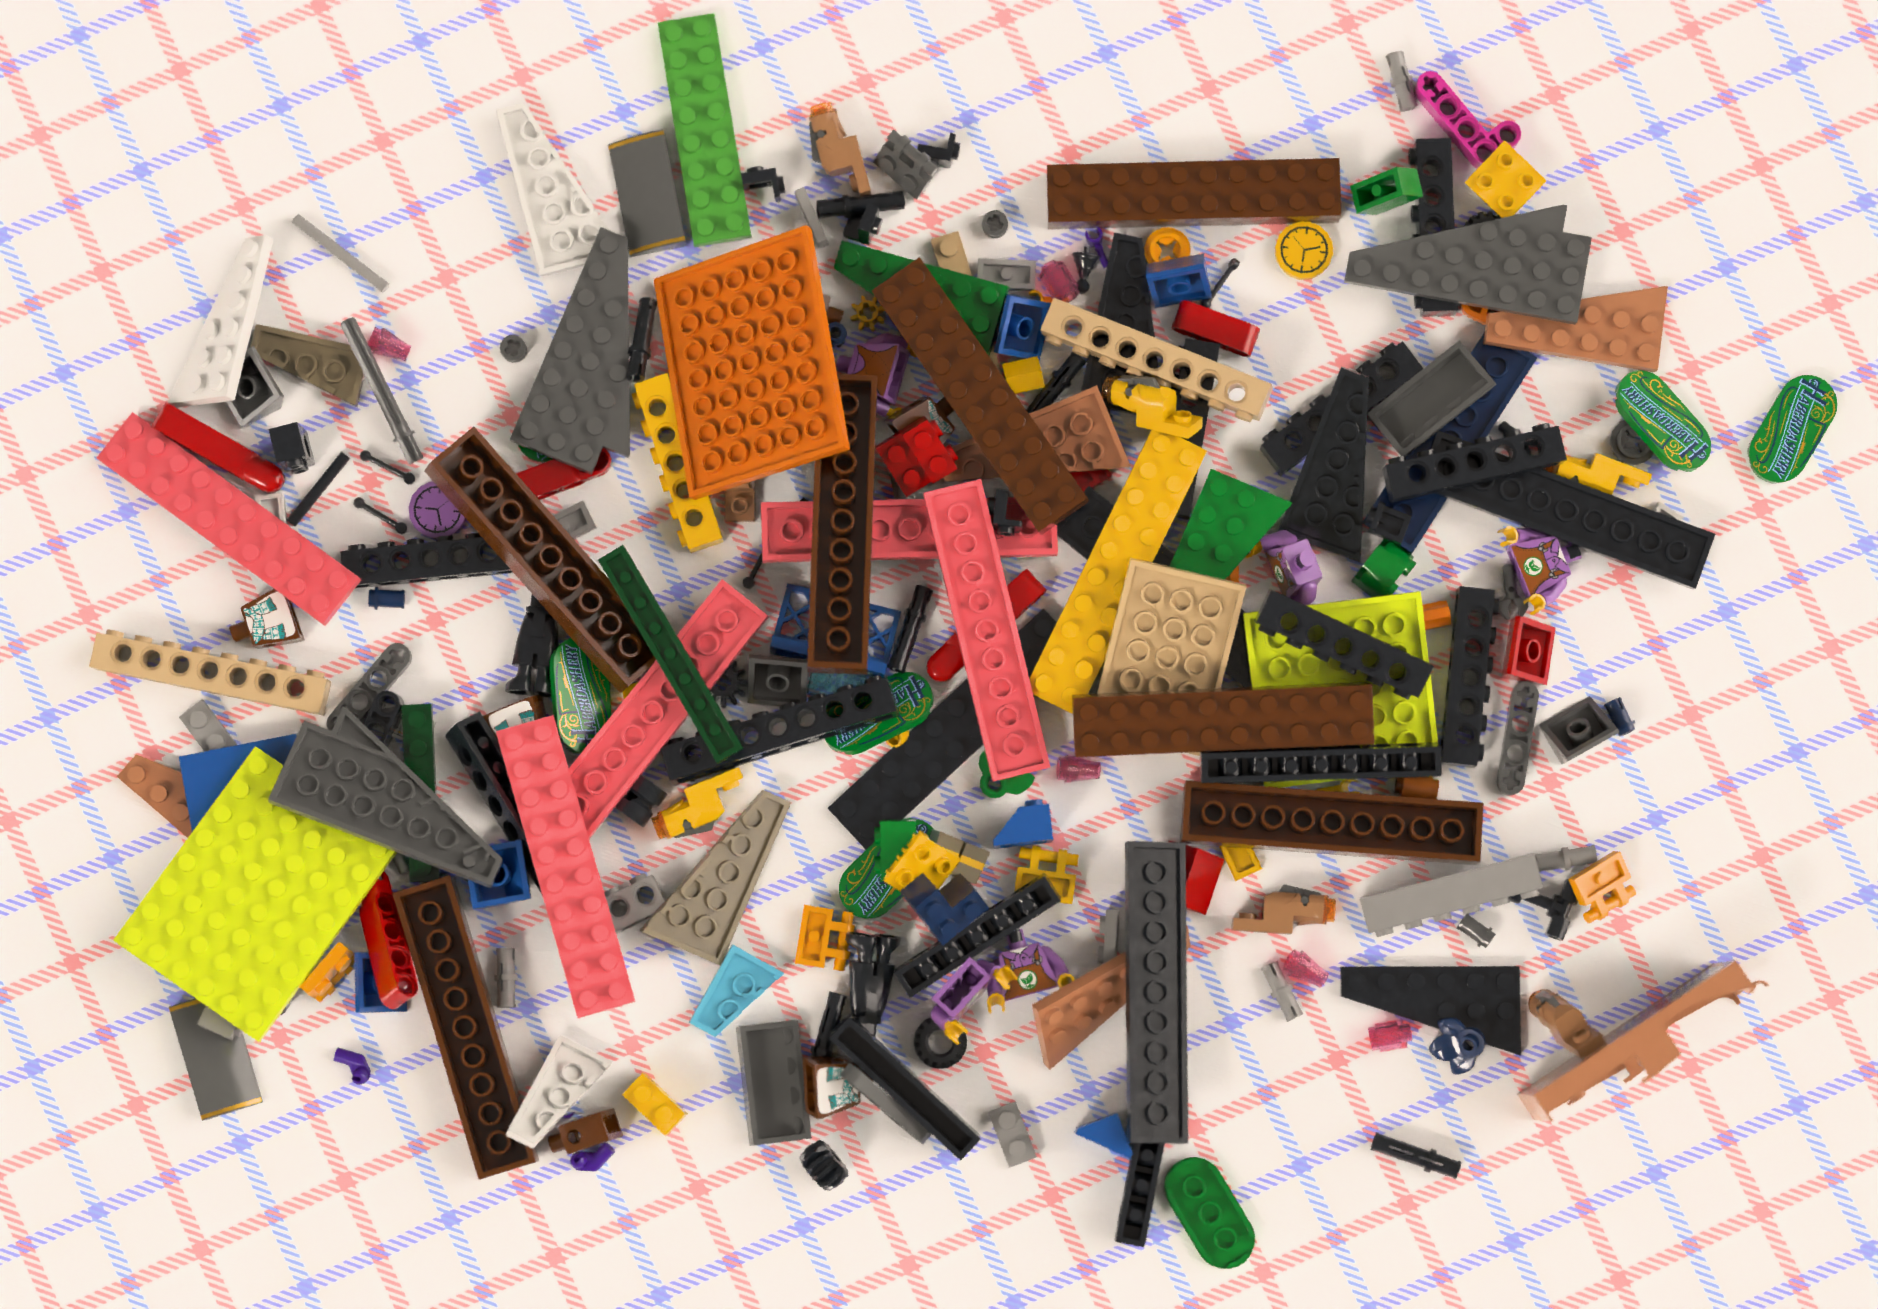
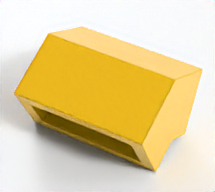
(1023, 374)

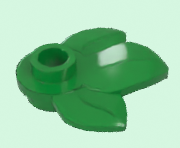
(1012, 785)

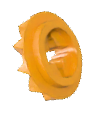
(1166, 236)

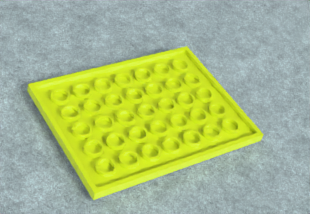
(251, 901)

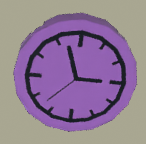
(434, 513)

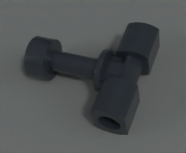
(1557, 908)

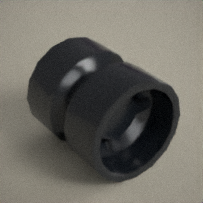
(640, 800)

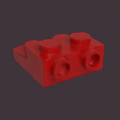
(917, 455)

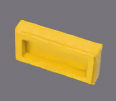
(1240, 861)

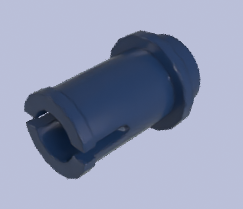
(840, 341)
(386, 598)
(1620, 716)

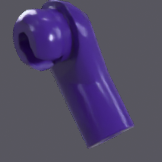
(357, 1064)
(592, 1160)

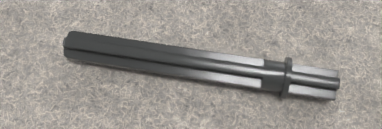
(381, 390)

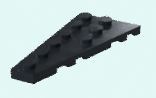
(1124, 301)
(1331, 482)
(1473, 994)

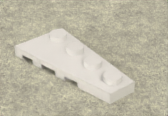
(558, 1086)

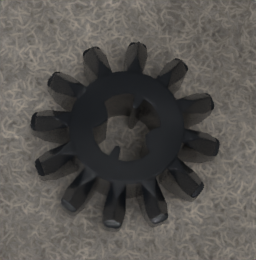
(731, 689)
(824, 1165)

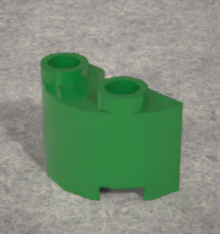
(1383, 568)

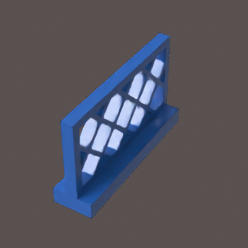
(793, 647)

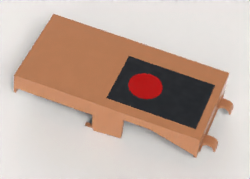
(1638, 1042)

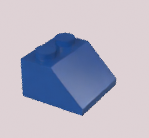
(1026, 827)
(510, 883)

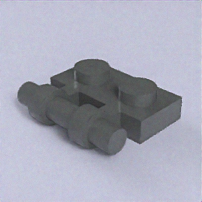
(905, 164)

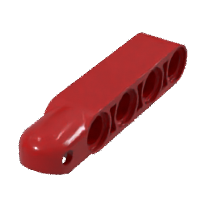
(218, 449)
(558, 477)
(948, 658)
(387, 945)

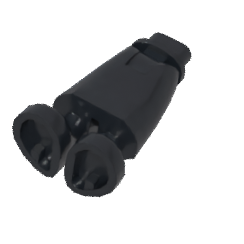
(533, 650)
(870, 979)

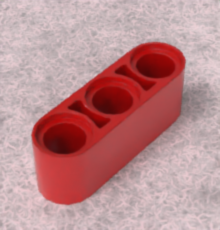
(1215, 327)

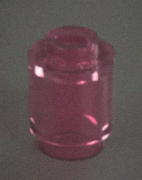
(1059, 281)
(1390, 1035)

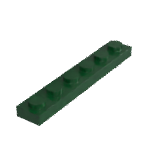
(420, 758)

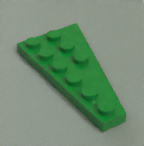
(975, 299)
(1226, 525)

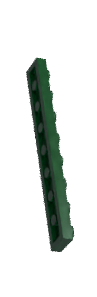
(670, 654)

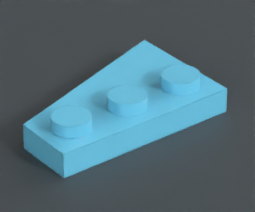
(732, 990)

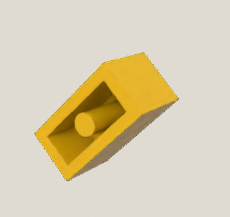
(655, 1104)

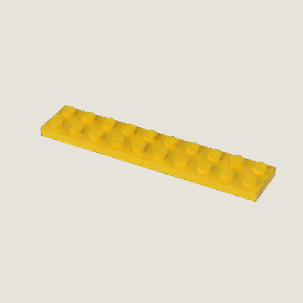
(1131, 531)

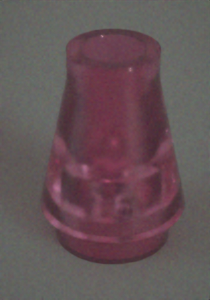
(389, 345)
(1076, 769)
(1304, 968)

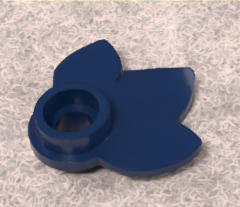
(1453, 1046)

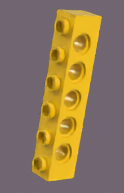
(708, 531)

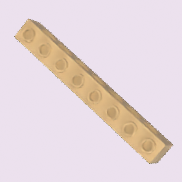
(1063, 315)
(106, 658)

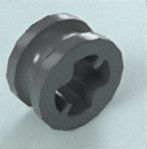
(986, 227)
(521, 350)

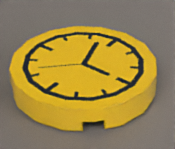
(1303, 250)

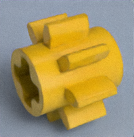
(863, 322)

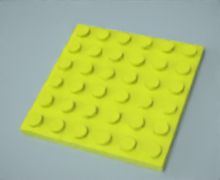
(1390, 618)

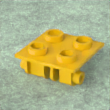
(1505, 181)
(919, 858)

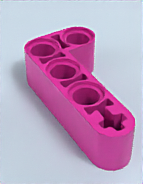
(1461, 117)

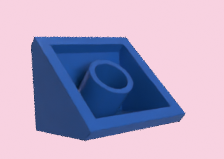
(1178, 280)
(1020, 327)
(366, 991)
(1106, 1133)

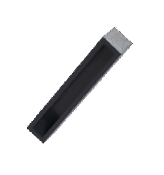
(904, 1086)

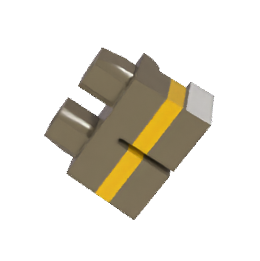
(972, 857)

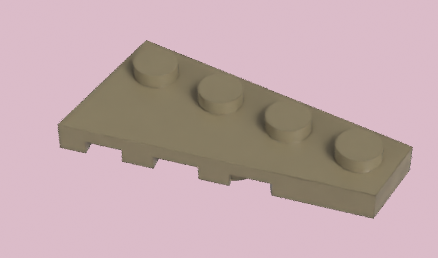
(312, 359)

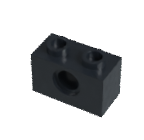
(292, 447)

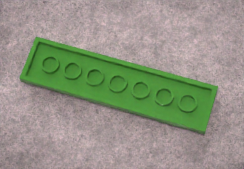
(704, 130)

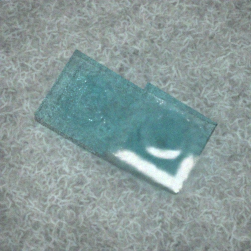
(829, 682)

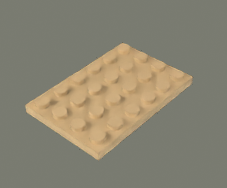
(1170, 630)

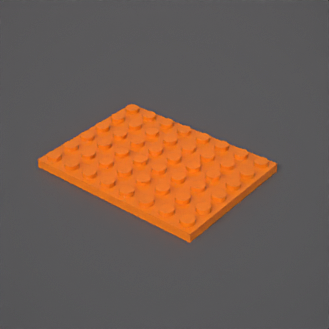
(751, 363)

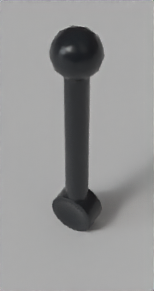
(1232, 265)
(409, 478)
(400, 527)
(748, 582)

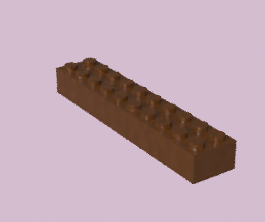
(1193, 193)
(980, 396)
(844, 539)
(542, 556)
(1223, 719)
(1332, 823)
(464, 1024)

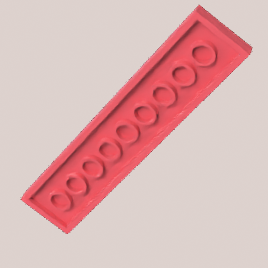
(229, 519)
(898, 532)
(986, 630)
(653, 709)
(565, 867)

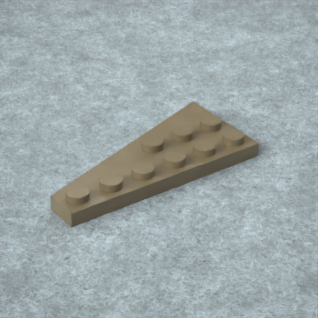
(714, 895)

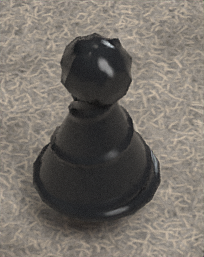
(1085, 264)

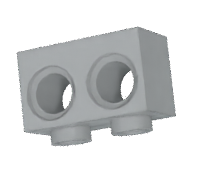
(636, 910)

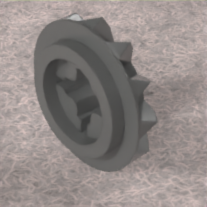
(1628, 455)

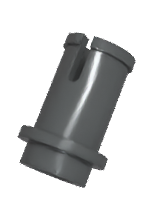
(1476, 931)

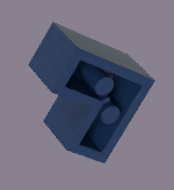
(944, 910)

